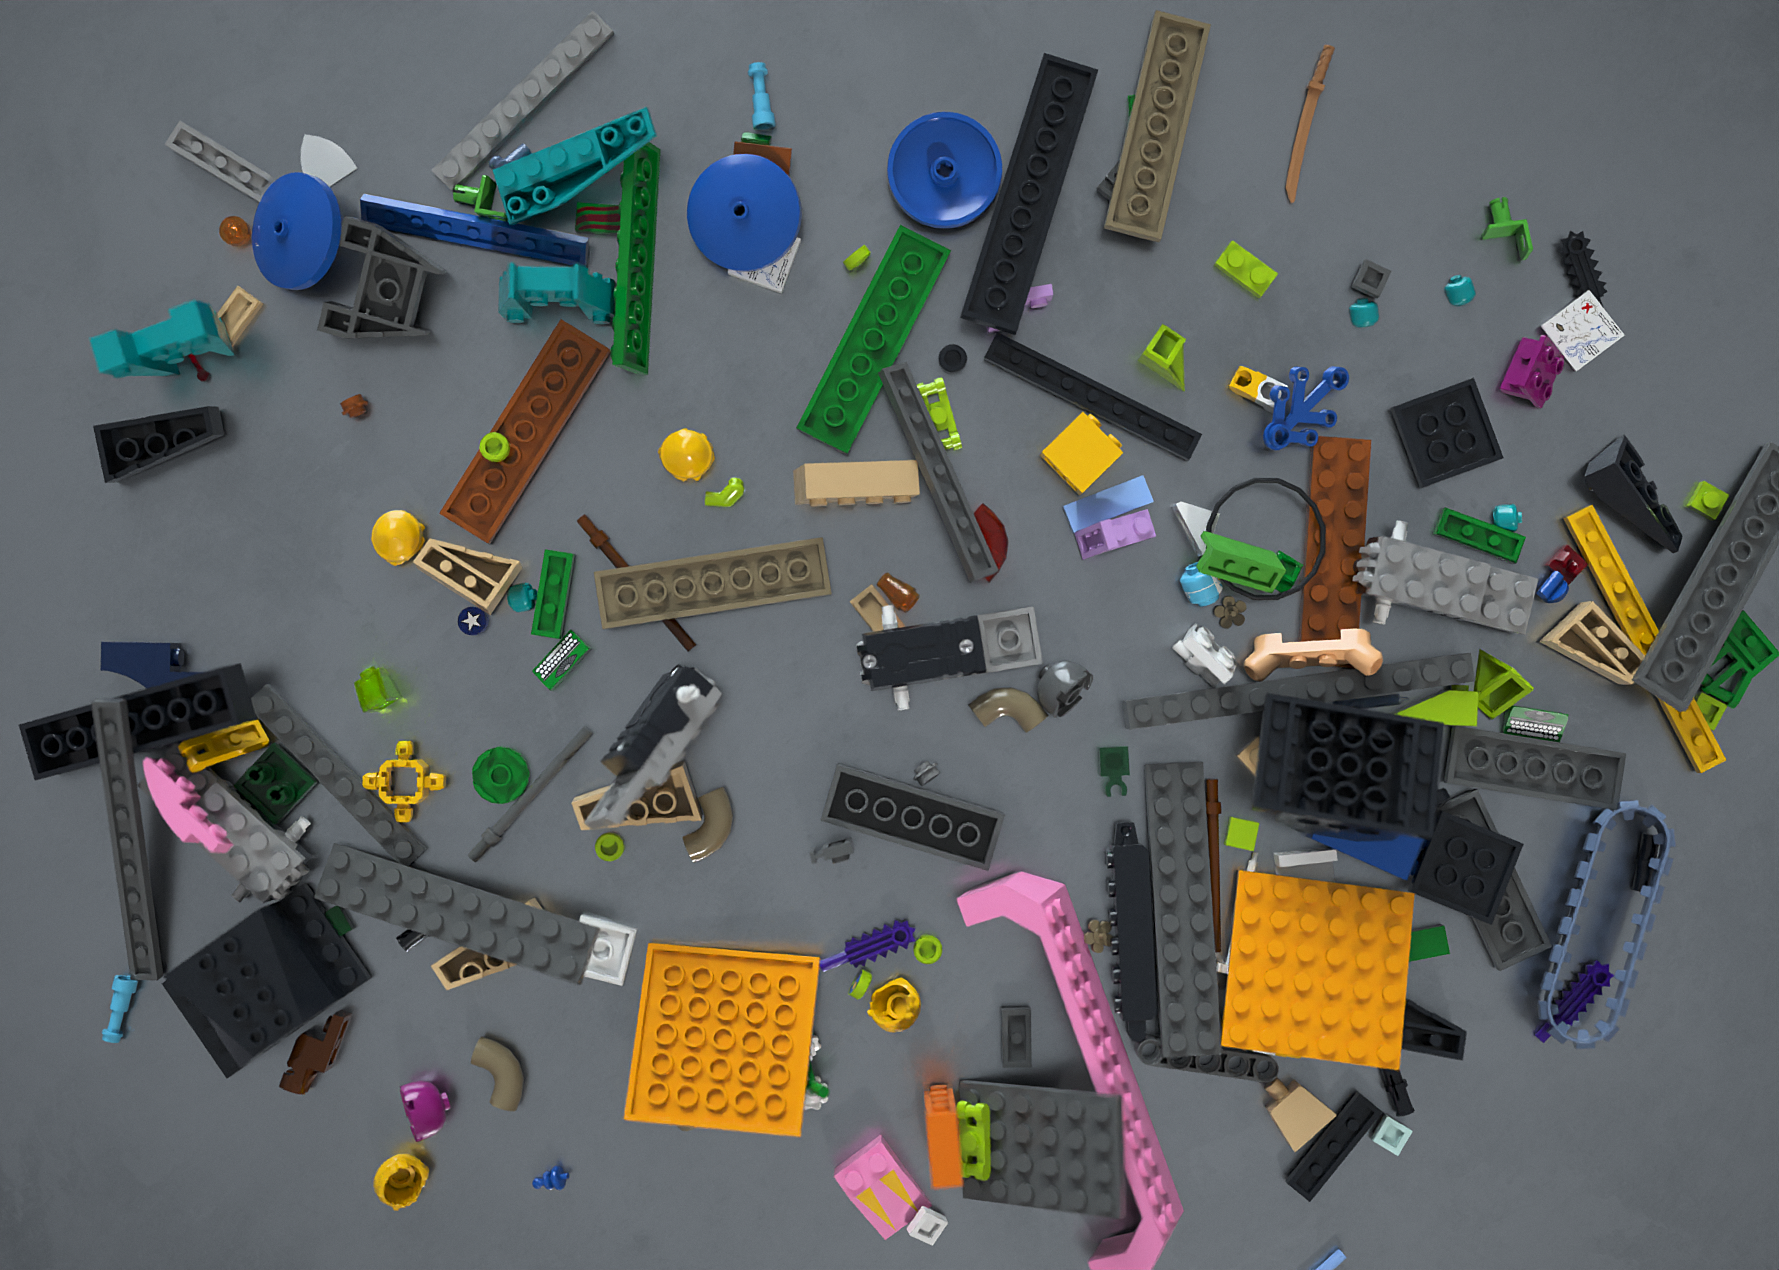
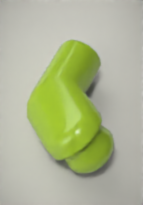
(727, 496)

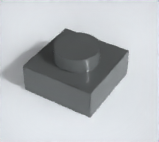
(1371, 279)

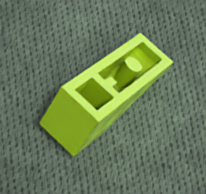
(1448, 706)

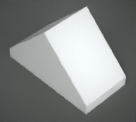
(1194, 523)

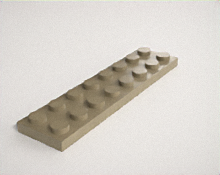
(1157, 126)
(712, 583)

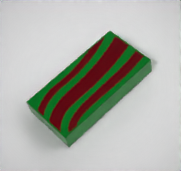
(597, 218)

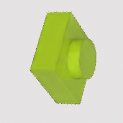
(1707, 500)

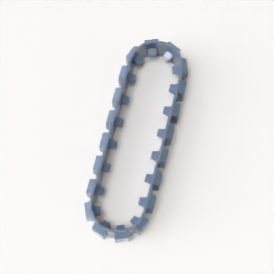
(1644, 922)

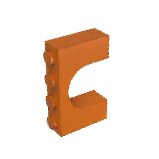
(943, 1137)

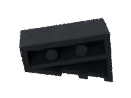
(1431, 1034)

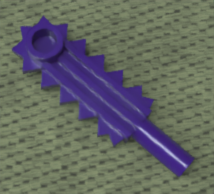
(870, 946)
(1579, 995)

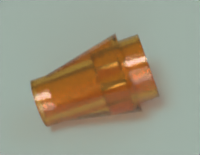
(898, 592)

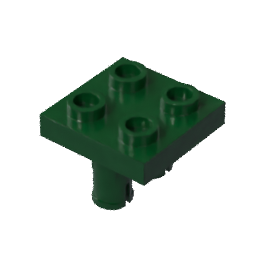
(275, 783)

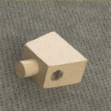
(1296, 1112)

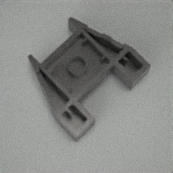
(387, 286)

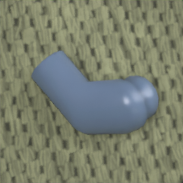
(520, 152)

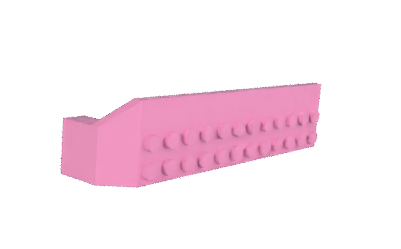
(1049, 912)

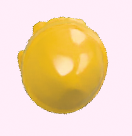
(686, 454)
(397, 536)
(895, 1006)
(400, 1180)

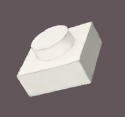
(927, 1225)

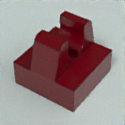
(1567, 563)

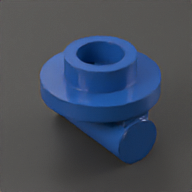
(1554, 588)

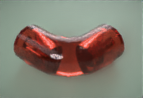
(994, 535)

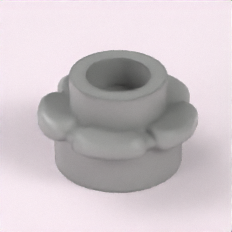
(926, 772)

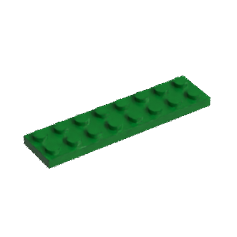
(636, 260)
(873, 339)

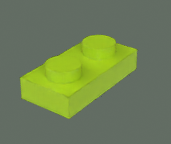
(1245, 269)

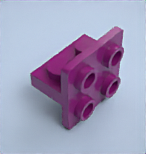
(1533, 370)

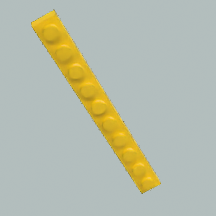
(1639, 628)

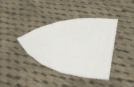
(325, 159)

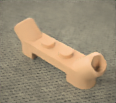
(1352, 649)

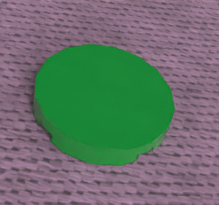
(501, 775)

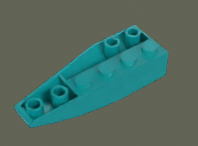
(567, 168)

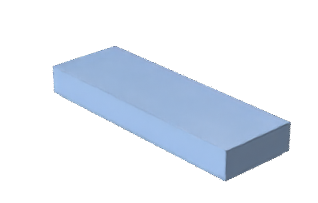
(1108, 503)

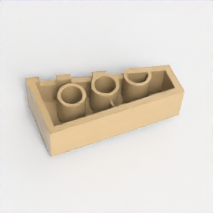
(856, 481)
(665, 803)
(468, 965)

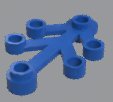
(1301, 408)

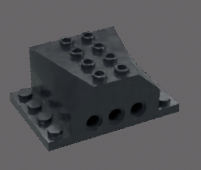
(1347, 770)
(264, 979)

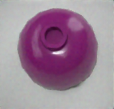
(424, 1108)

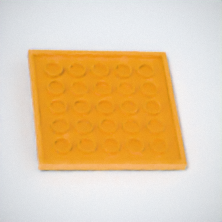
(1318, 969)
(723, 1039)

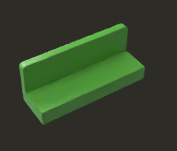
(1240, 563)

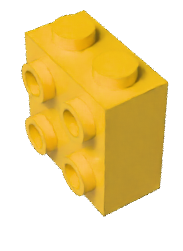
(1082, 452)

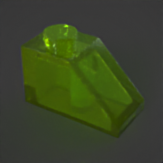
(376, 690)

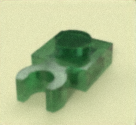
(1114, 764)

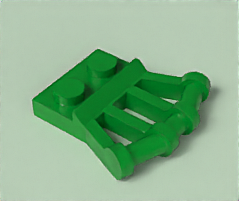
(1750, 653)

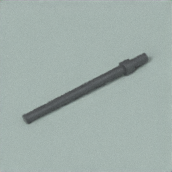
(492, 835)

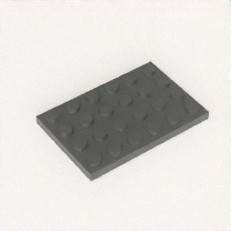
(1051, 1149)

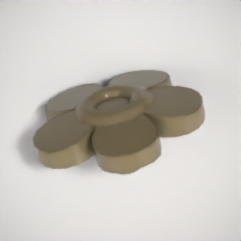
(1230, 612)
(1098, 936)

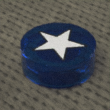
(472, 621)

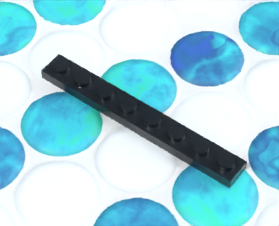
(1092, 396)

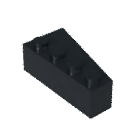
(147, 441)

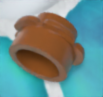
(354, 406)

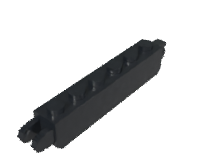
(1133, 930)

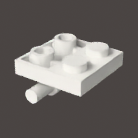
(1205, 656)

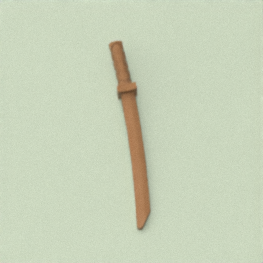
(1314, 88)

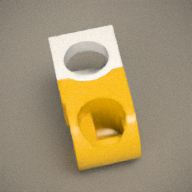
(1254, 387)

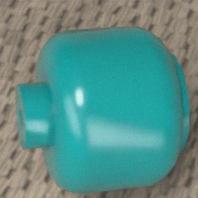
(1460, 290)
(1364, 312)
(1507, 517)
(522, 597)

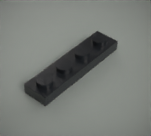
(1333, 1146)

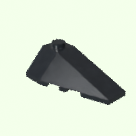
(1622, 485)

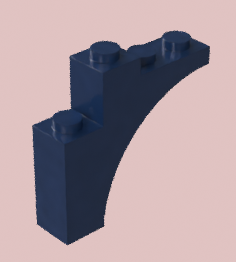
(145, 662)

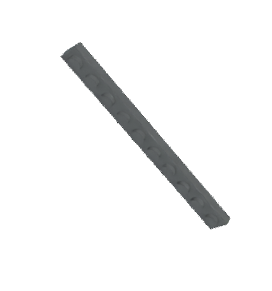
(127, 838)

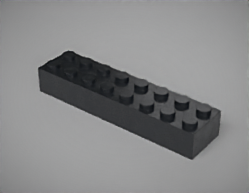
(155, 718)

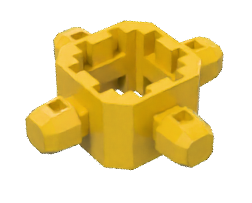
(383, 780)

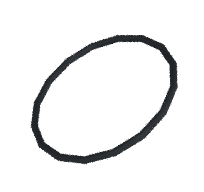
(1319, 520)

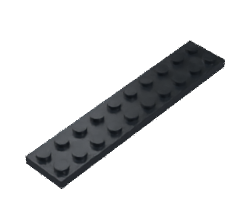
(1029, 194)

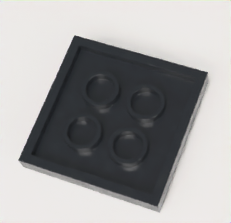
(1447, 433)
(1465, 867)

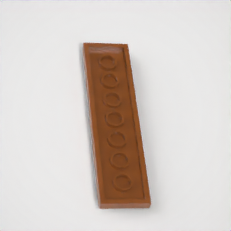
(531, 426)
(1341, 493)

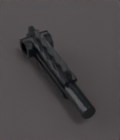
(1582, 265)

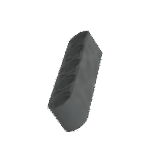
(1218, 1065)

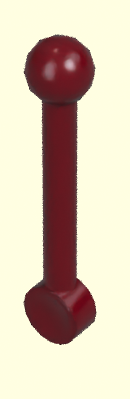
(202, 375)

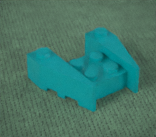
(570, 286)
(158, 348)

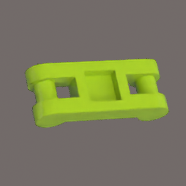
(941, 412)
(974, 1139)

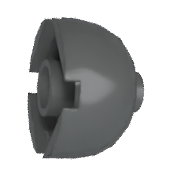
(1061, 686)

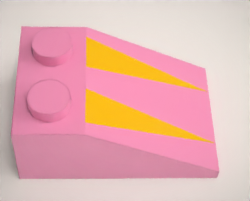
(881, 1187)

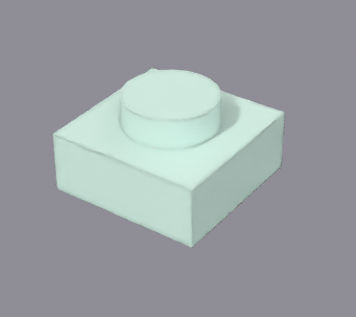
(1391, 1134)

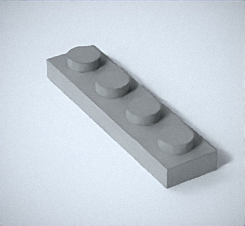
(219, 161)

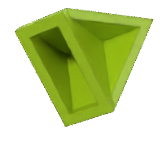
(1166, 356)
(1498, 685)

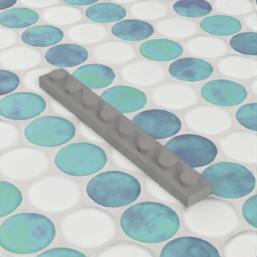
(523, 101)

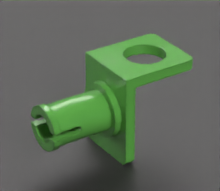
(481, 197)
(1505, 226)

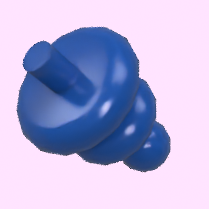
(552, 1179)

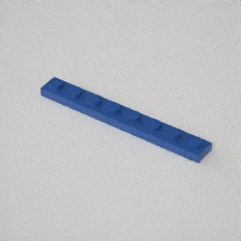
(475, 230)

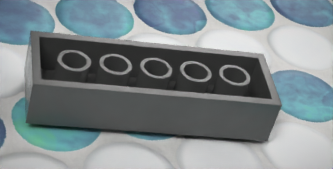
(912, 817)

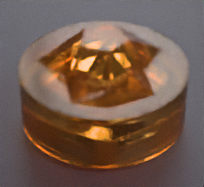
(235, 231)

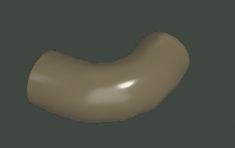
(1009, 703)
(715, 828)
(505, 1071)

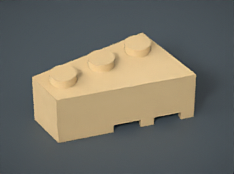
(469, 573)
(1596, 643)

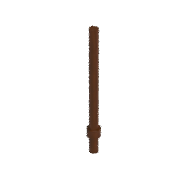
(601, 541)
(1213, 809)

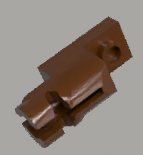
(314, 1053)

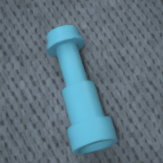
(763, 117)
(123, 990)

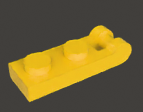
(223, 745)

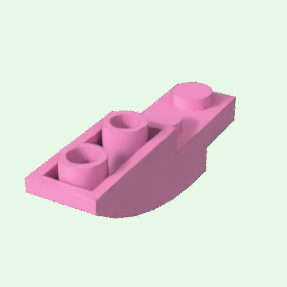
(177, 805)

